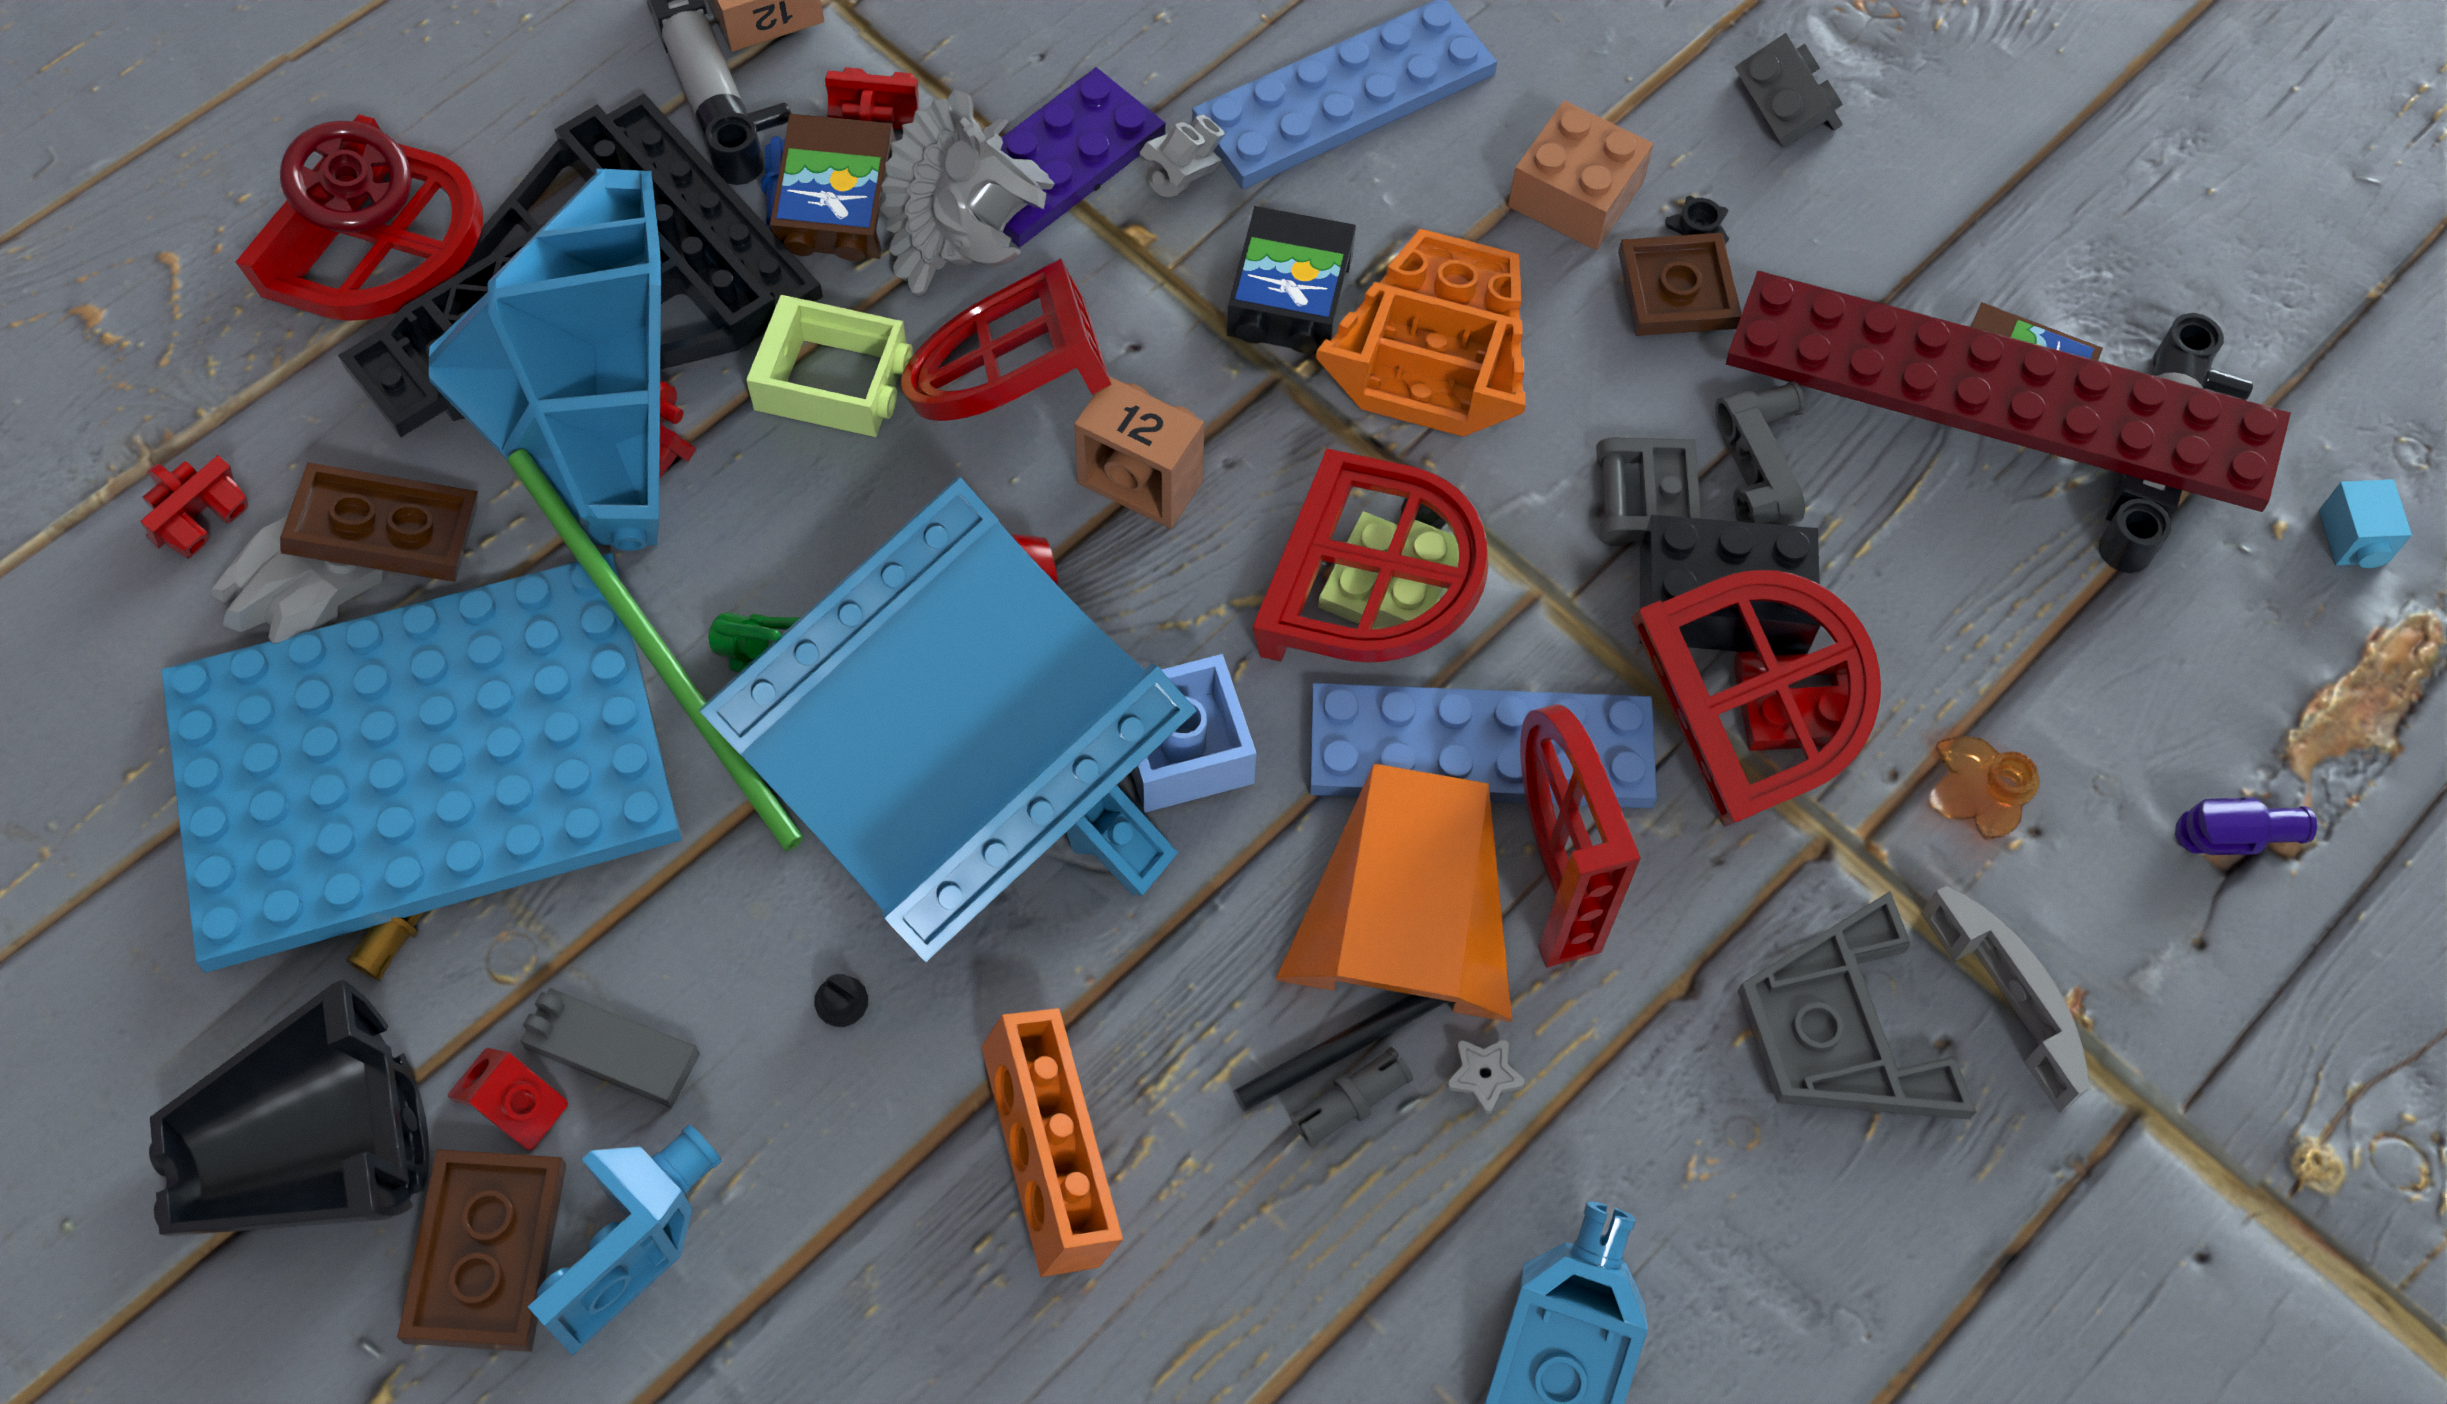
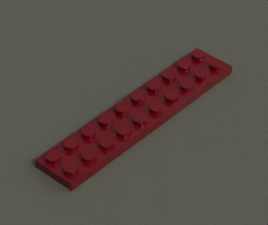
(2011, 390)

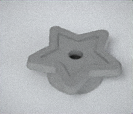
(1479, 1089)

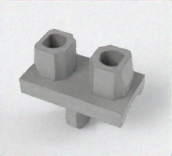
(1182, 155)

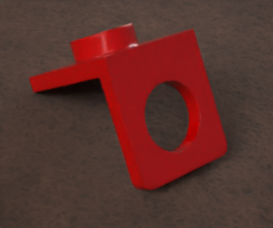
(510, 1097)

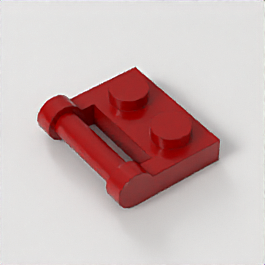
(1765, 718)

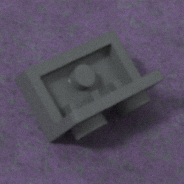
(1787, 91)

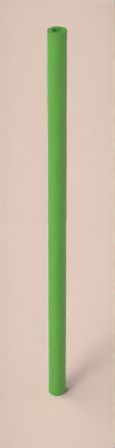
(653, 647)

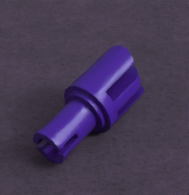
(2242, 826)

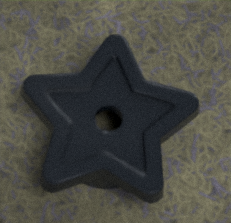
(1702, 211)

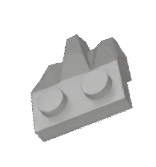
(286, 589)

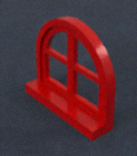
(292, 245)
(1064, 319)
(1310, 543)
(1699, 712)
(1596, 877)

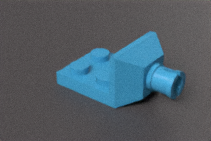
(631, 1253)
(1574, 1321)

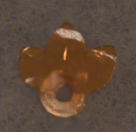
(1976, 787)

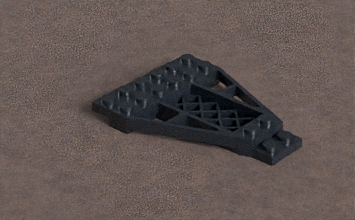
(707, 244)

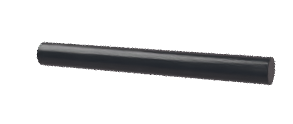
(1333, 1050)

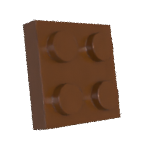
(1679, 284)

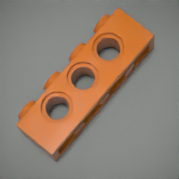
(1051, 1142)

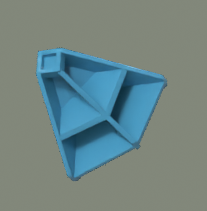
(571, 358)

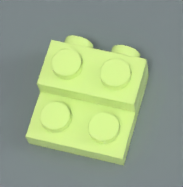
(1350, 588)

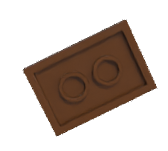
(379, 522)
(482, 1250)

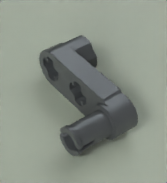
(1771, 487)

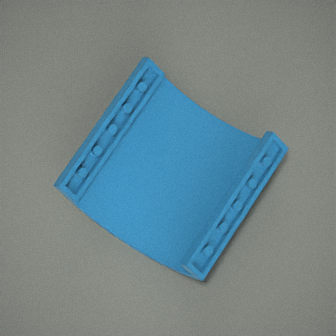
(944, 717)

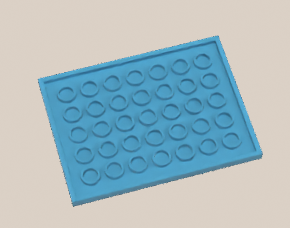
(411, 763)

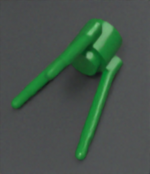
(745, 637)

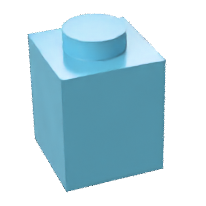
(2365, 522)

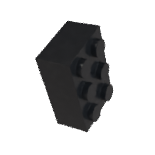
(1695, 551)

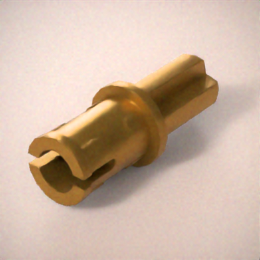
(381, 945)

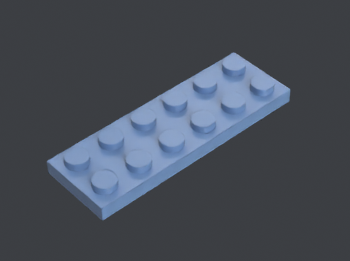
(1346, 91)
(1470, 737)

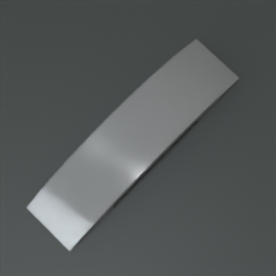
(1968, 928)

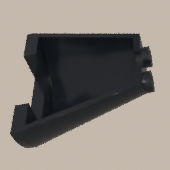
(295, 1128)

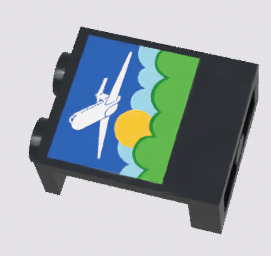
(1289, 279)

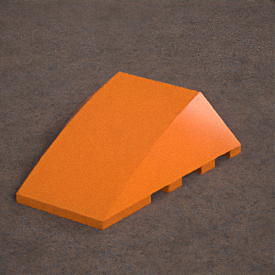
(1436, 338)
(1410, 897)

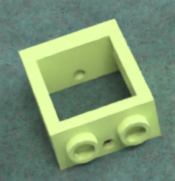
(836, 327)

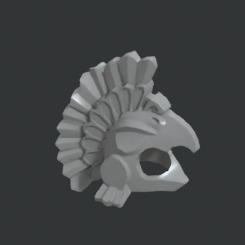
(954, 192)

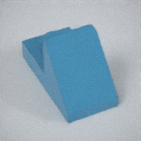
(1123, 841)

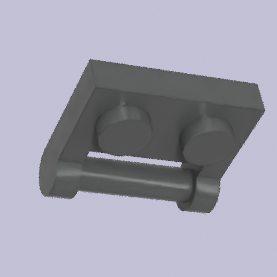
(1666, 483)

